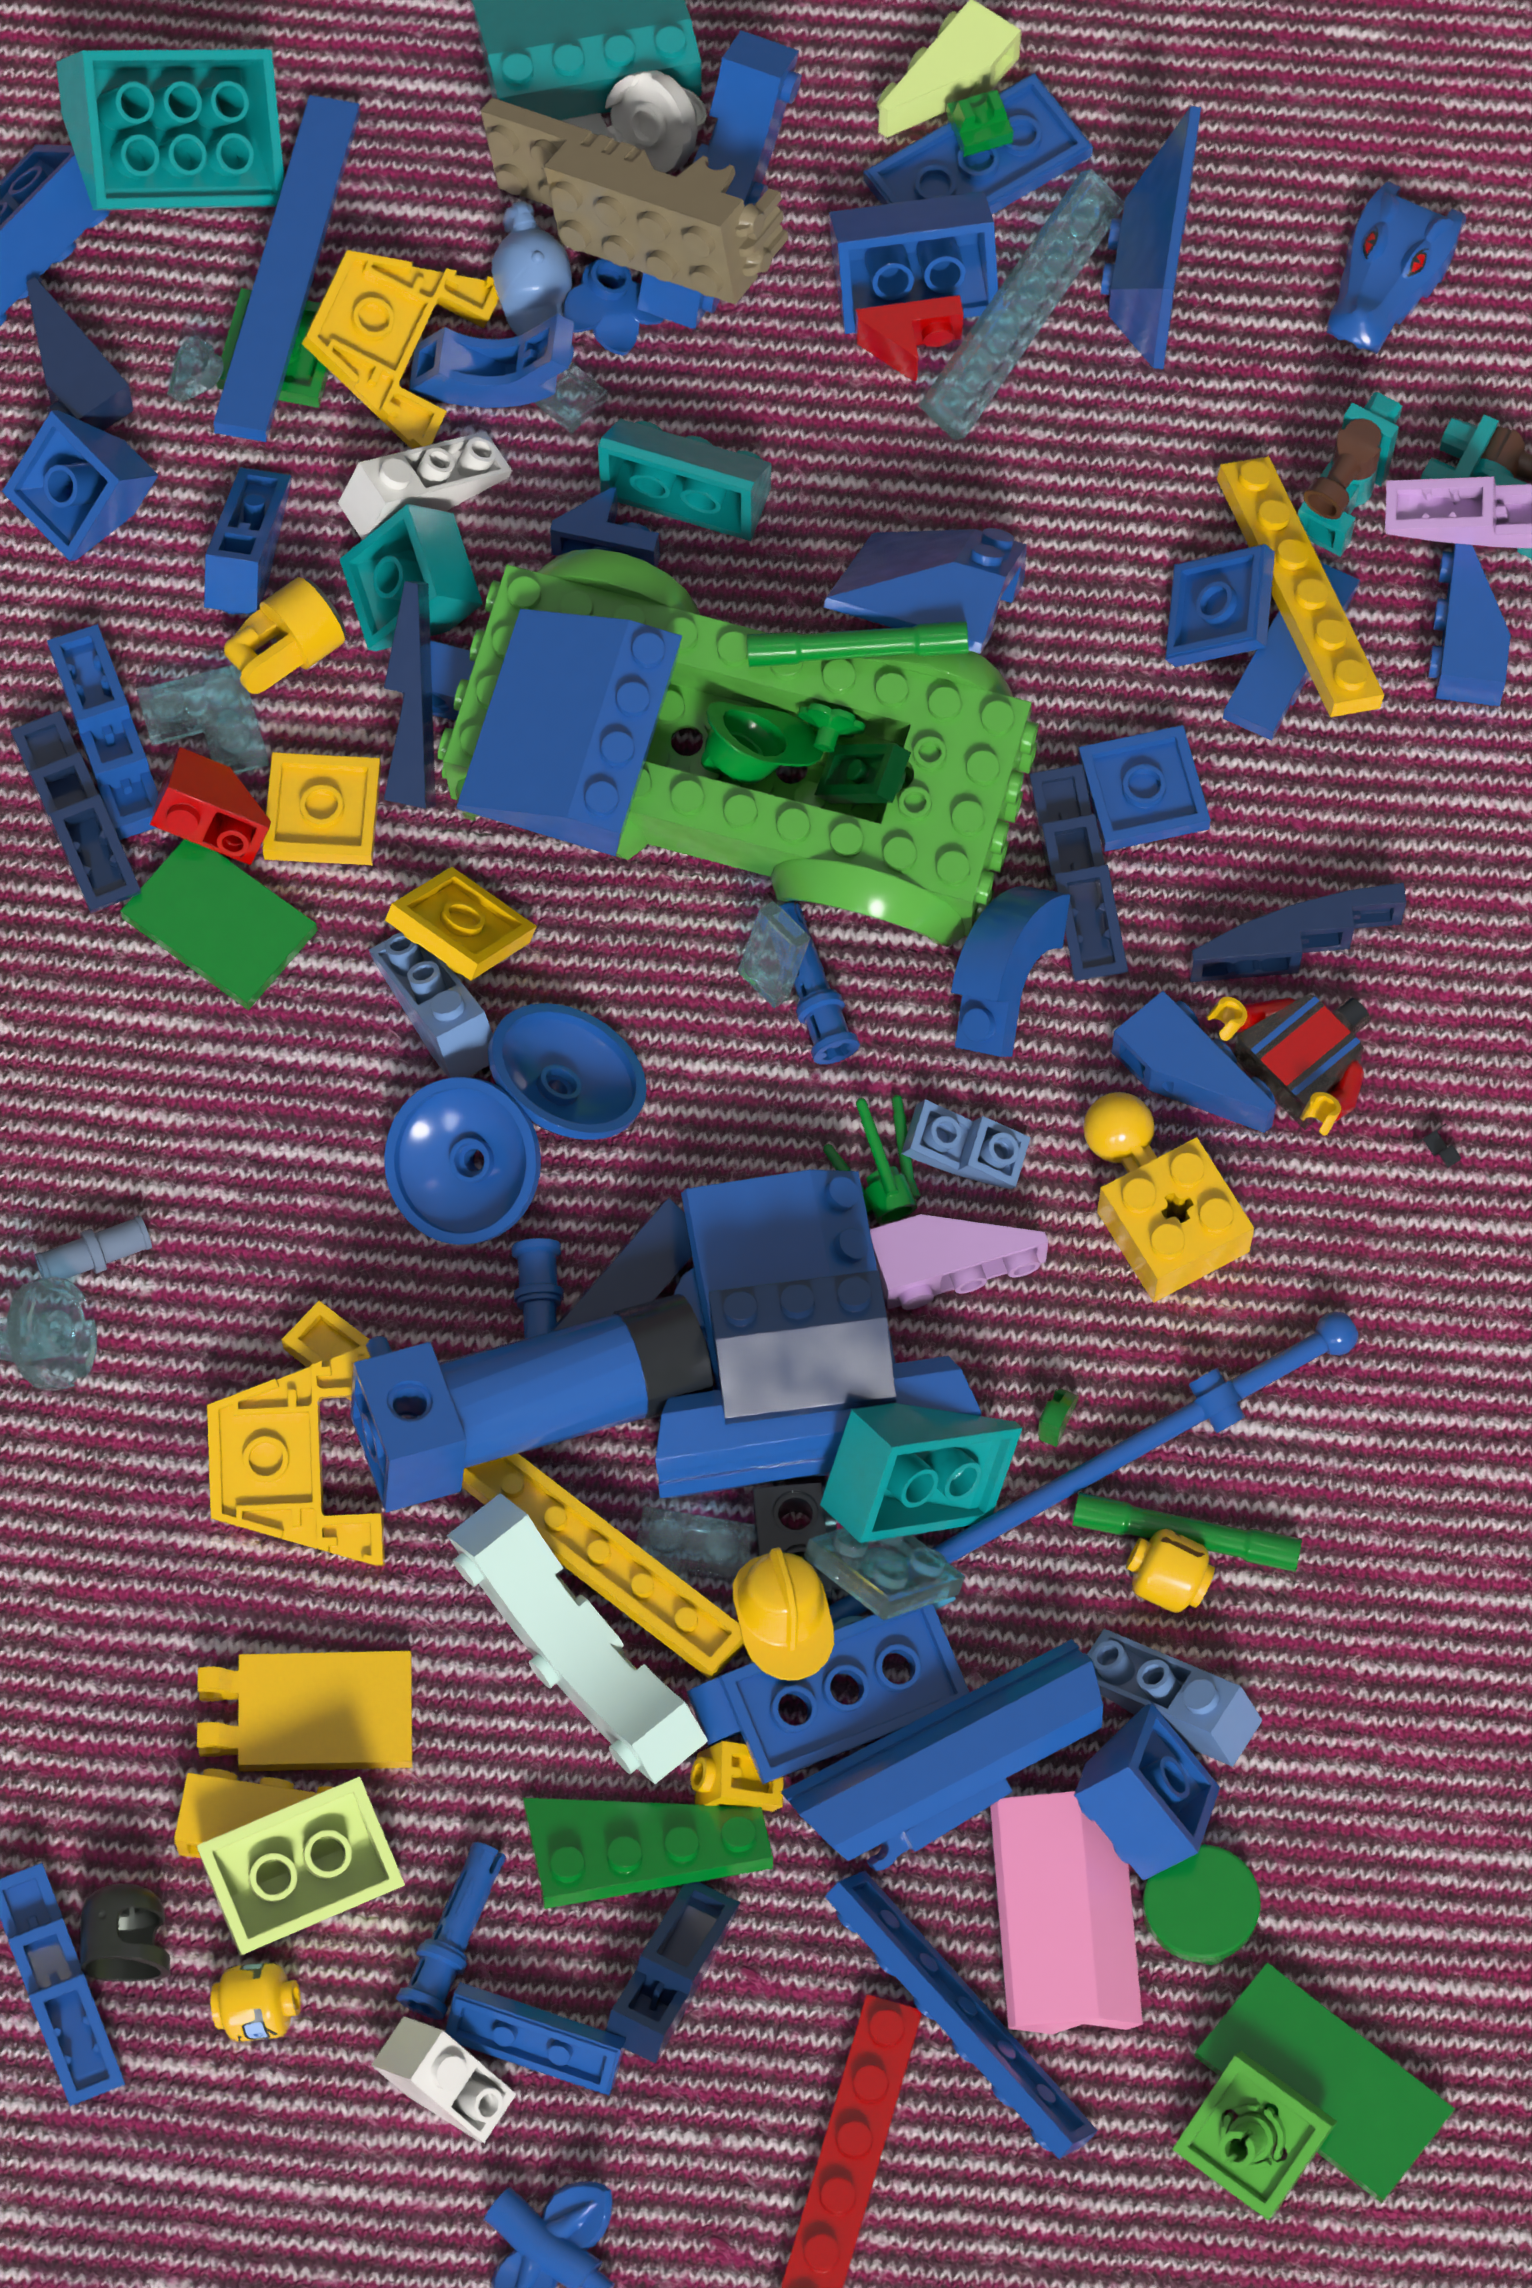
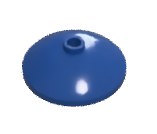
(567, 1071)
(434, 1168)

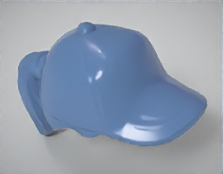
(529, 271)

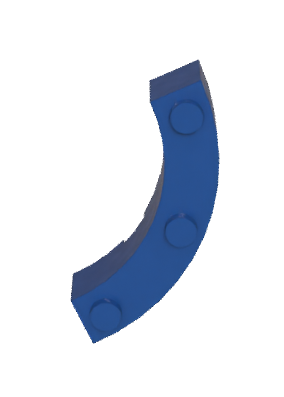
(750, 103)

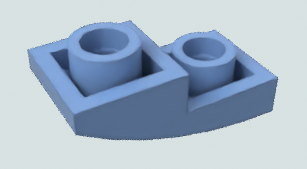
(965, 1147)

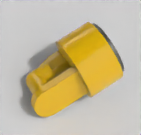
(304, 630)

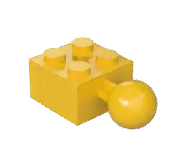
(1175, 1185)

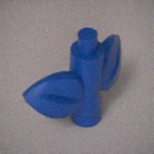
(555, 2245)

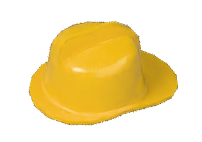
(783, 1615)

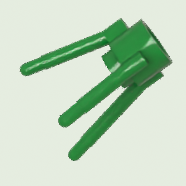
(888, 1192)

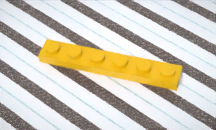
(1301, 588)

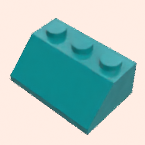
(684, 477)

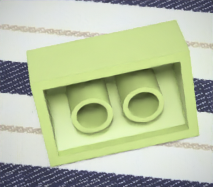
(300, 1866)

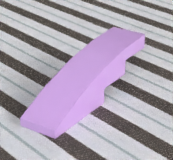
(1460, 511)

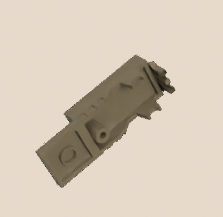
(628, 212)

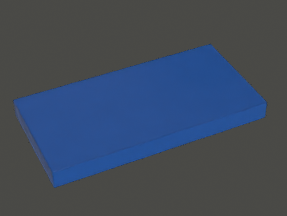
(934, 166)

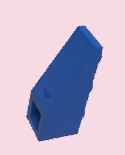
(1474, 637)
(1183, 1063)

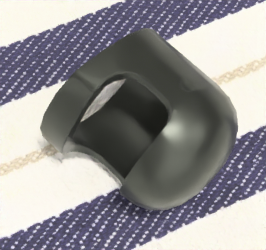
(120, 1935)

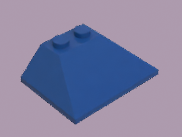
(1150, 244)
(933, 579)

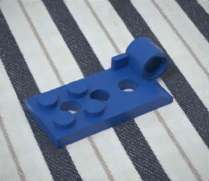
(749, 1698)

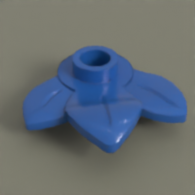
(605, 310)

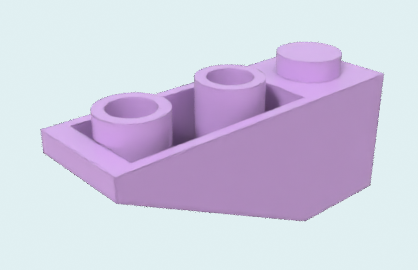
(943, 1254)

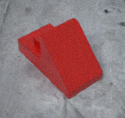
(897, 329)

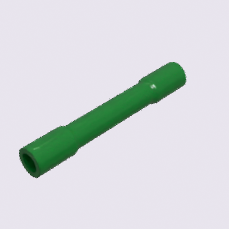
(920, 640)
(1251, 1545)

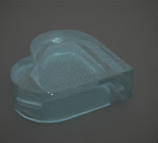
(194, 369)

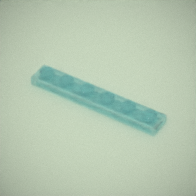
(1022, 305)

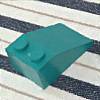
(917, 1470)

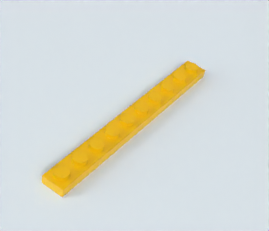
(571, 1530)

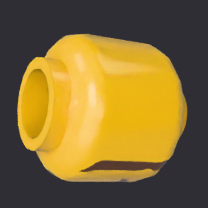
(1170, 1570)

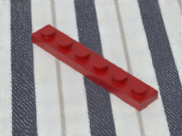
(853, 2145)

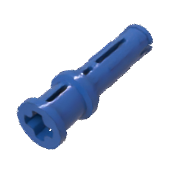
(820, 1005)
(538, 1285)
(443, 1954)

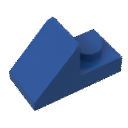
(593, 527)

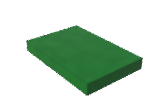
(219, 921)

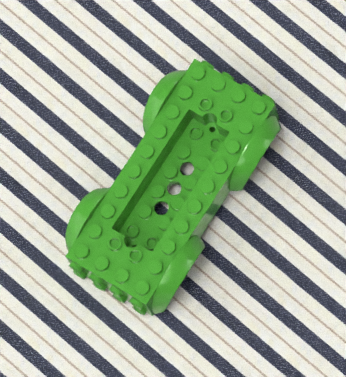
(902, 861)

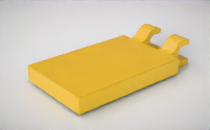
(312, 1711)

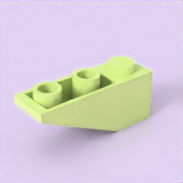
(963, 61)

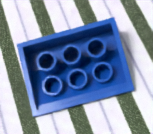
(570, 726)
(776, 1232)

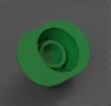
(755, 742)

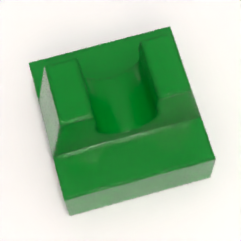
(980, 123)

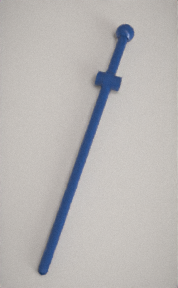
(1214, 1401)

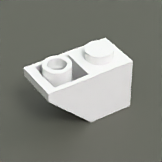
(443, 2078)

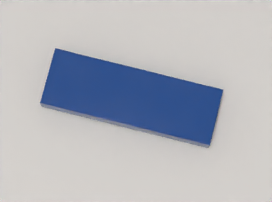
(535, 2038)

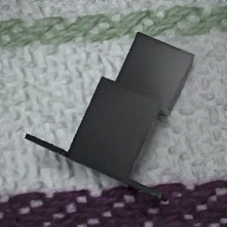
(1438, 1147)

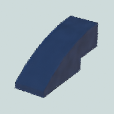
(671, 1969)

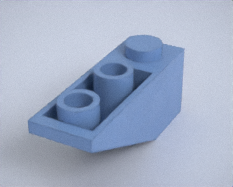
(436, 1004)
(1199, 1706)

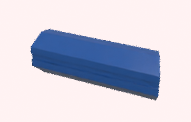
(706, 1455)
(952, 1752)

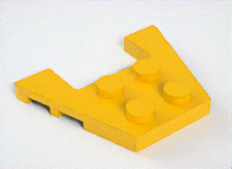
(373, 325)
(270, 1462)

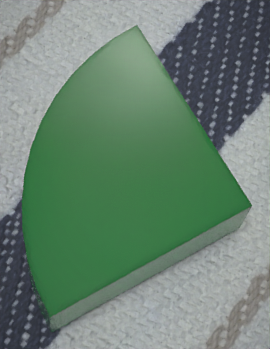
(1056, 1416)

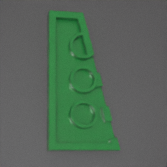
(633, 1847)

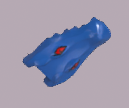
(1391, 263)

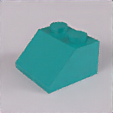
(410, 547)

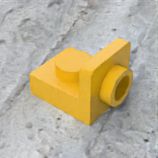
(729, 1777)

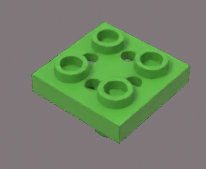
(1242, 2151)

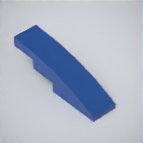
(1278, 671)
(106, 729)
(57, 1986)

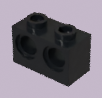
(773, 1504)

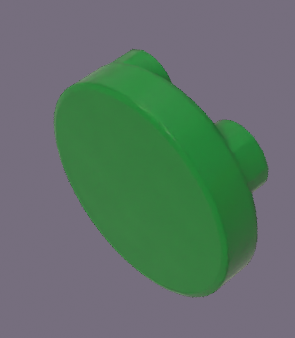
(1202, 1906)

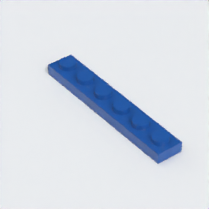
(963, 2016)

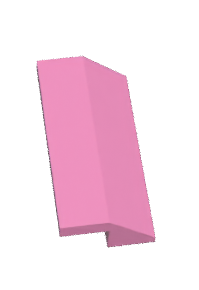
(1063, 1918)

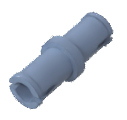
(94, 1250)

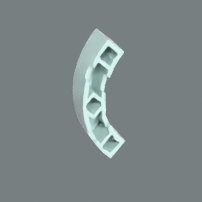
(572, 1642)

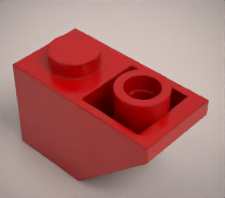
(210, 807)

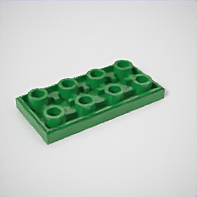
(1379, 2106)

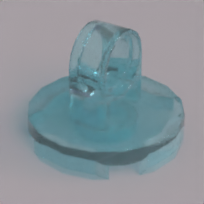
(49, 1334)

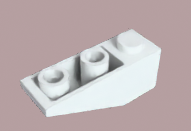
(426, 476)

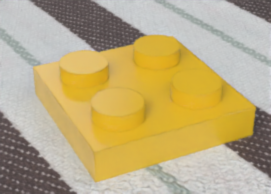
(322, 808)
(460, 923)

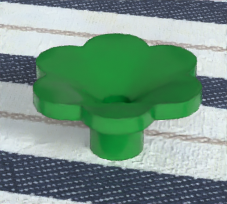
(830, 724)

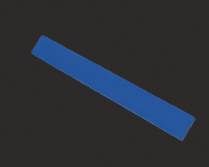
(287, 269)

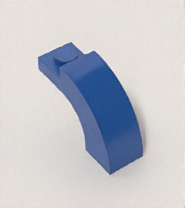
(493, 371)
(998, 960)

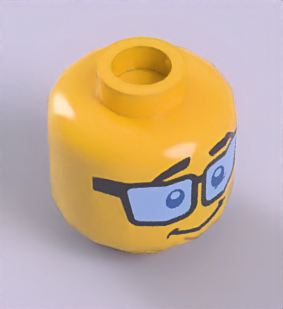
(255, 2002)

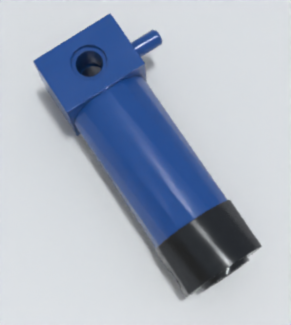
(434, 1419)

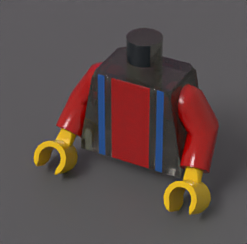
(1300, 1052)

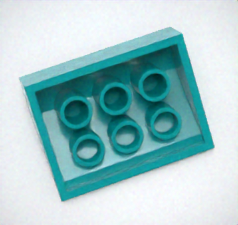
(572, 52)
(174, 127)

